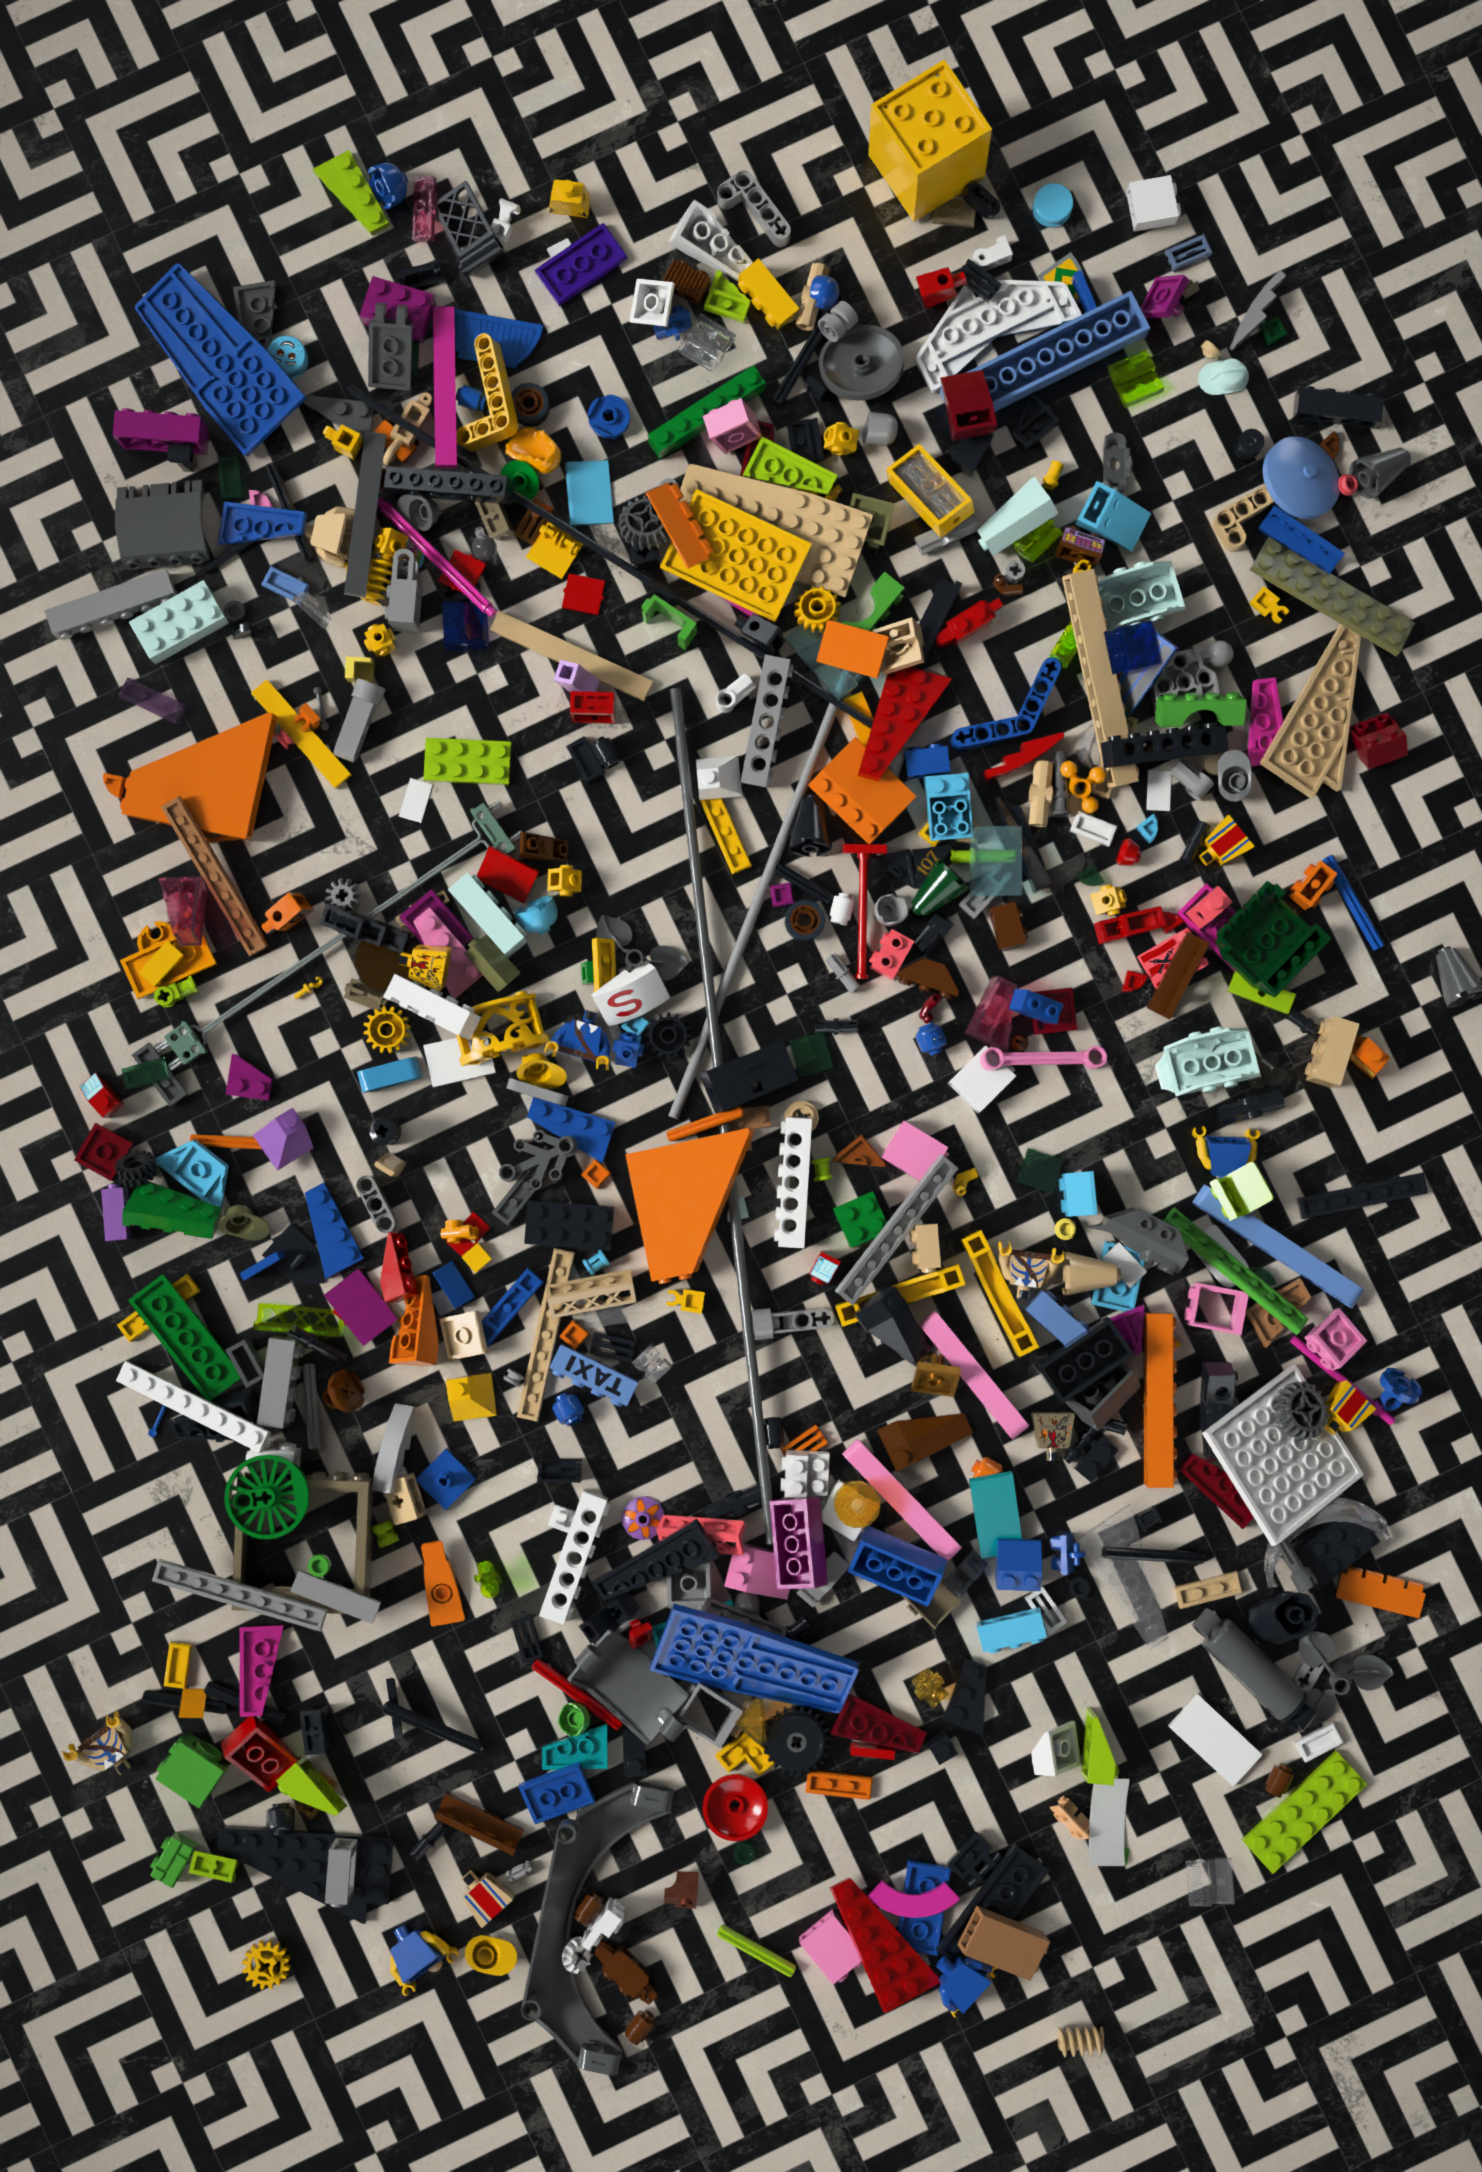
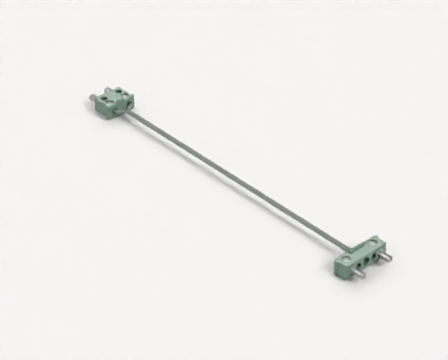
(190, 1042)

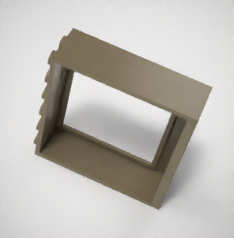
(364, 1534)

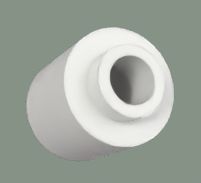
(841, 909)

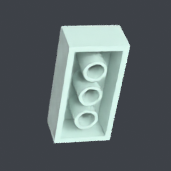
(179, 622)
(485, 912)

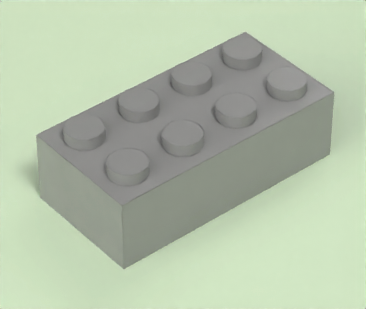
(280, 1382)

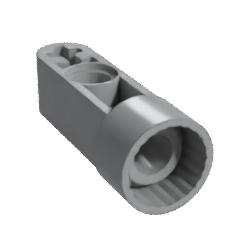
(358, 719)
(767, 1323)

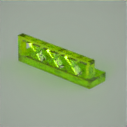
(283, 1326)

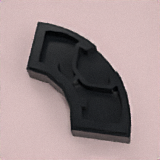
(393, 1697)

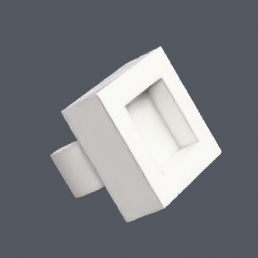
(561, 1518)

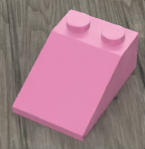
(754, 1572)

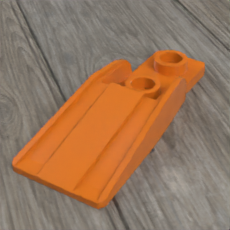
(441, 1586)

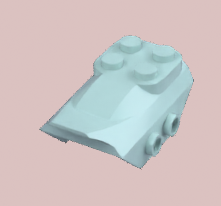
(1140, 594)
(1208, 1061)

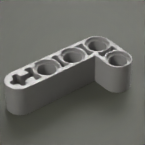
(757, 210)

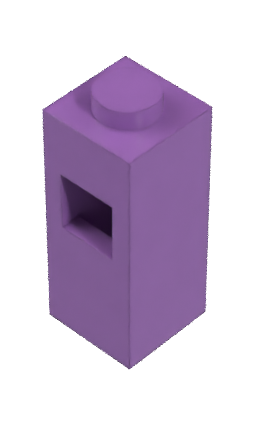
(113, 1203)

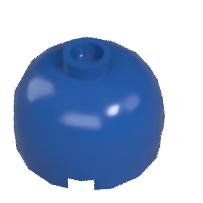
(388, 184)

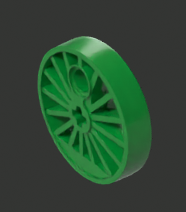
(300, 1491)

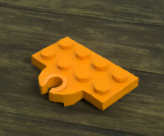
(194, 959)

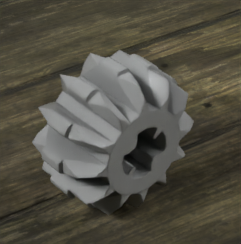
(346, 888)

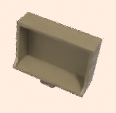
(940, 1606)

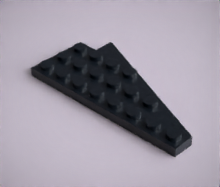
(303, 1862)

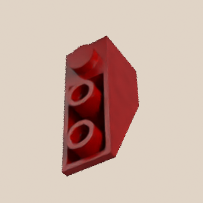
(397, 1274)

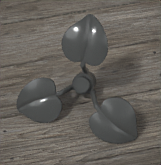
(664, 958)
(1369, 1674)

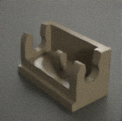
(495, 519)

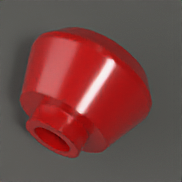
(1128, 853)

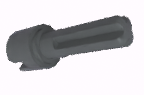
(1302, 1575)

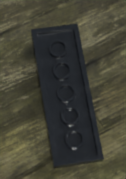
(1001, 1893)

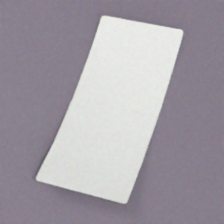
(1108, 1824)

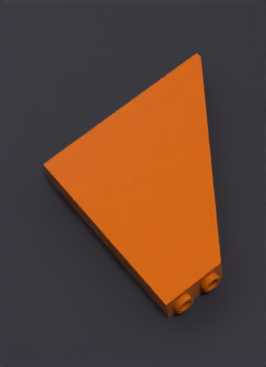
(215, 778)
(682, 1196)

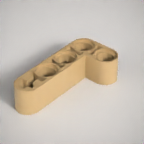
(1235, 518)

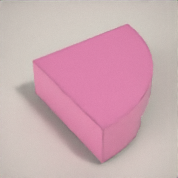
(259, 499)

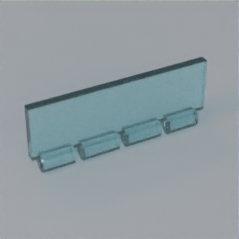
(807, 647)

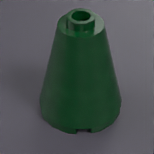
(938, 889)

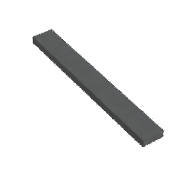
(365, 514)

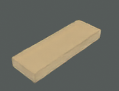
(1208, 1589)

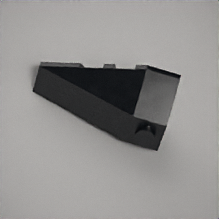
(892, 1322)
(240, 1403)

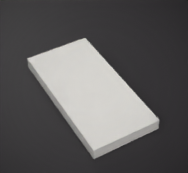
(1215, 1740)

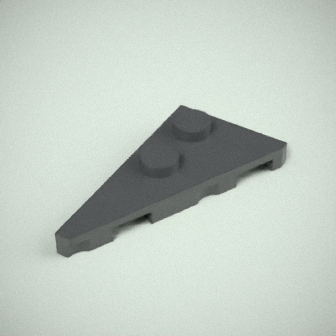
(349, 413)

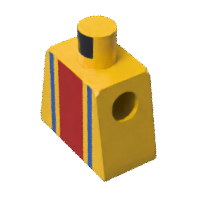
(1225, 843)
(1346, 1408)

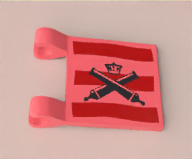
(1158, 958)

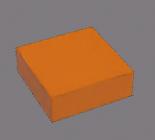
(596, 1174)
(574, 1334)

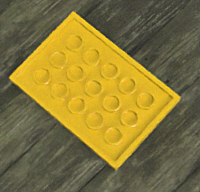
(750, 561)

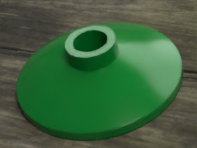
(518, 468)

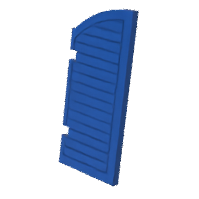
(514, 336)

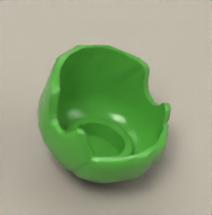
(574, 1719)

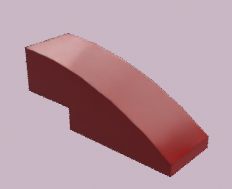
(1129, 924)

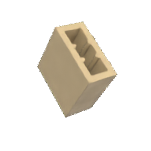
(926, 1247)

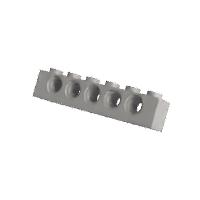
(770, 666)

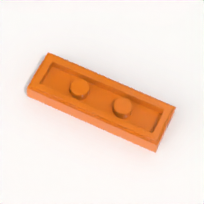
(839, 1784)

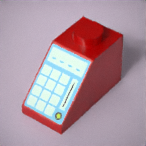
(101, 1096)
(823, 1268)

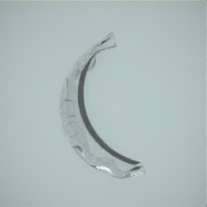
(1337, 1510)

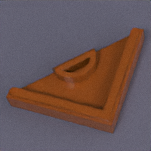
(859, 1153)

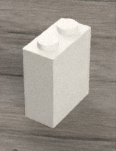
(979, 1085)

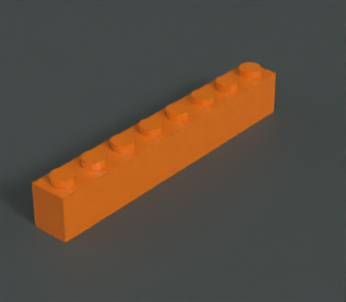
(1158, 1400)

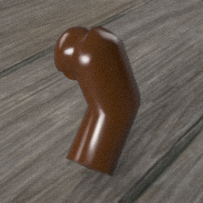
(1005, 588)

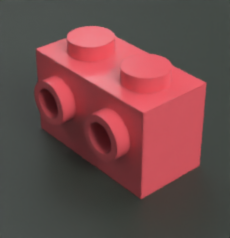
(891, 954)

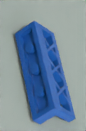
(1300, 539)

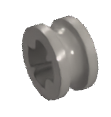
(514, 1377)

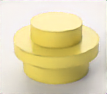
(1065, 1229)

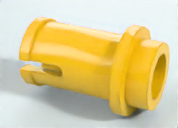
(1050, 481)
(1082, 564)

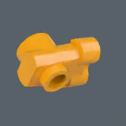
(455, 1231)

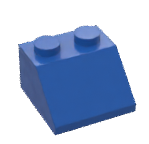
(1018, 1564)

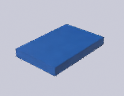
(557, 1792)

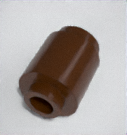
(1279, 1780)
(589, 1909)
(640, 2027)

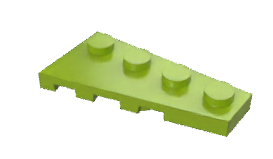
(348, 184)

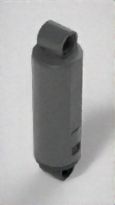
(1254, 1670)

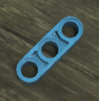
(389, 1074)

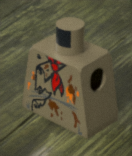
(1053, 1431)

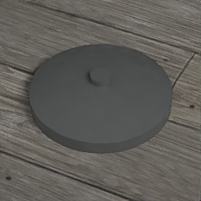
(862, 363)

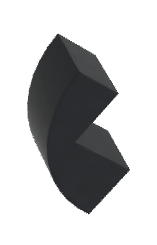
(609, 1617)

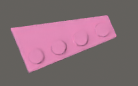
(461, 971)

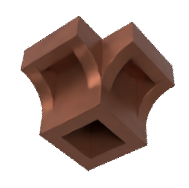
(683, 1891)

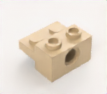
(903, 646)

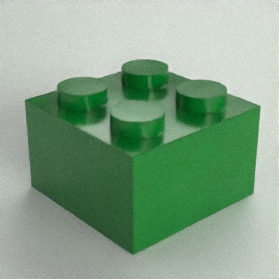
(860, 1219)

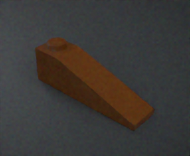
(920, 1437)

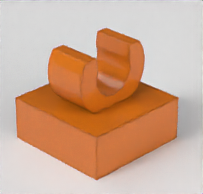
(309, 717)

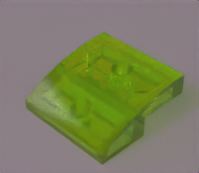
(1135, 378)

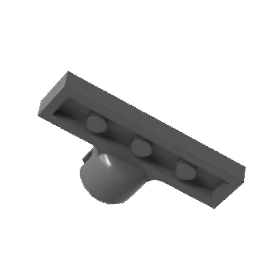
(745, 1610)

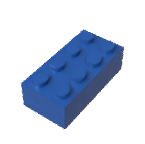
(897, 1565)

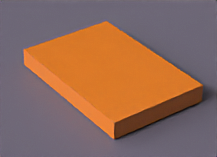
(852, 649)

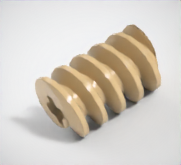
(1080, 2041)

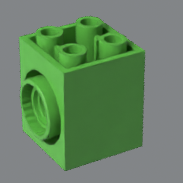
(192, 1769)

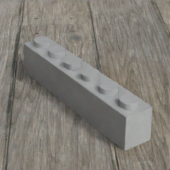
(110, 604)

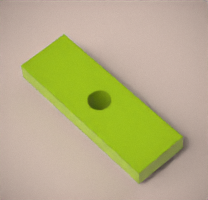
(1280, 1003)

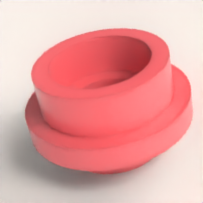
(1347, 484)

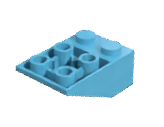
(1113, 516)
(948, 806)

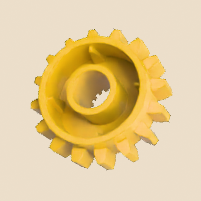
(816, 598)
(377, 1023)

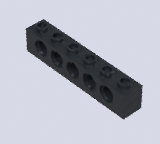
(449, 485)
(1214, 742)

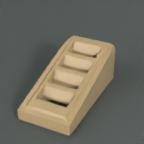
(390, 1164)

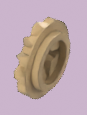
(805, 1108)

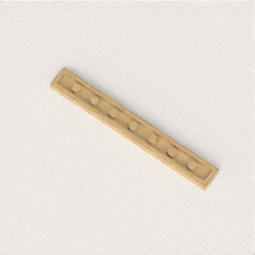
(558, 649)
(544, 1341)

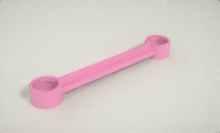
(1043, 1058)

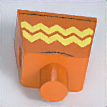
(1368, 1056)

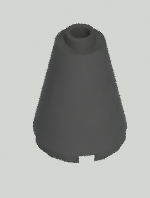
(1379, 470)
(1457, 978)

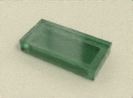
(230, 478)
(145, 1073)

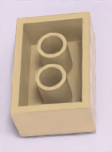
(1331, 1051)

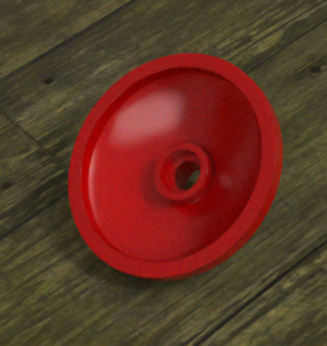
(735, 1822)

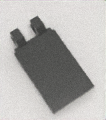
(390, 349)

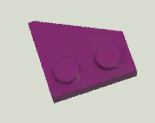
(247, 1080)

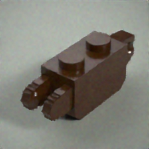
(626, 1971)

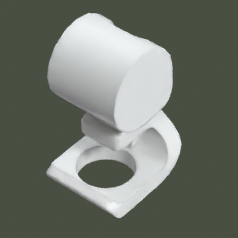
(501, 226)

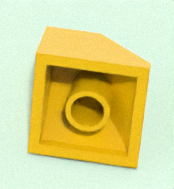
(471, 1396)

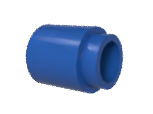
(471, 398)

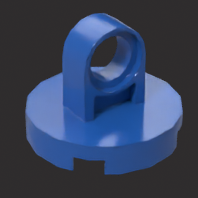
(1398, 1387)

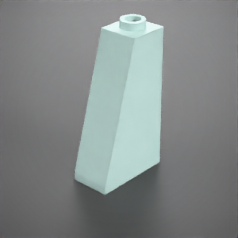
(1017, 517)

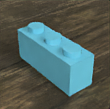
(1012, 1630)

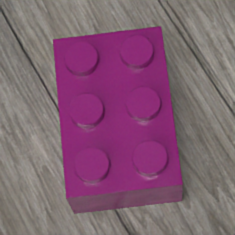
(419, 304)

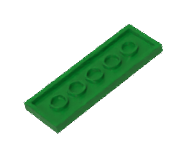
(185, 1337)

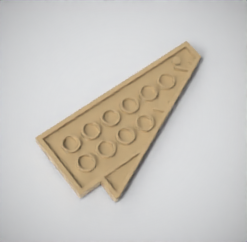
(1316, 730)

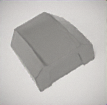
(689, 1587)

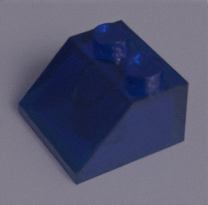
(464, 626)
(1132, 647)

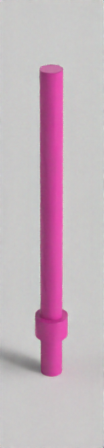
(1339, 1378)

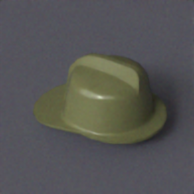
(242, 1223)

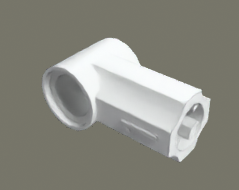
(735, 692)

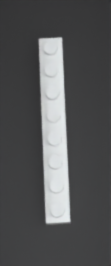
(193, 1406)

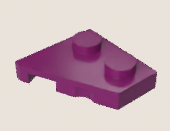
(1131, 1327)

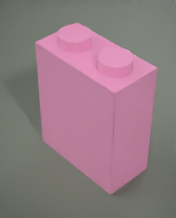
(913, 1151)
(831, 1947)

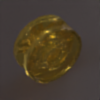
(870, 1504)

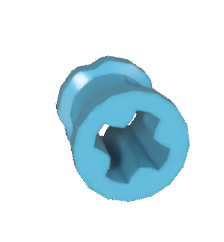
(596, 1262)

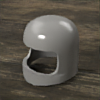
(879, 429)

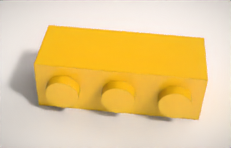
(767, 294)

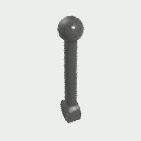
(324, 725)

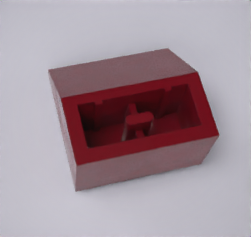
(1378, 740)

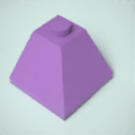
(284, 1139)

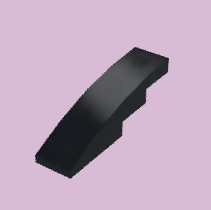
(365, 928)

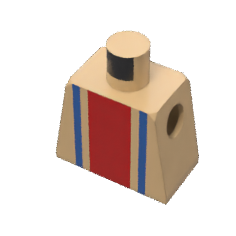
(485, 1896)

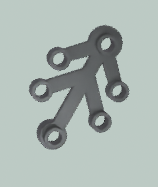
(541, 1158)

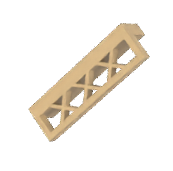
(590, 1289)

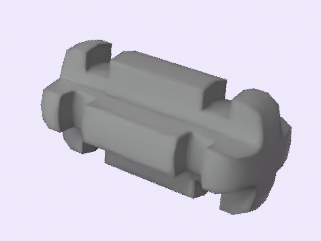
(519, 1871)

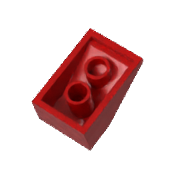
(258, 1752)

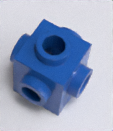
(628, 1049)

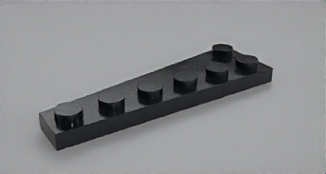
(671, 1555)

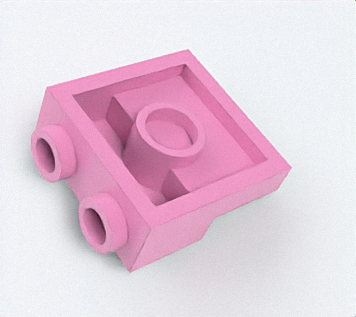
(1335, 1340)

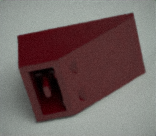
(968, 405)

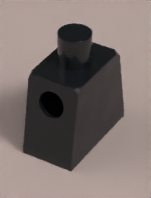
(761, 633)

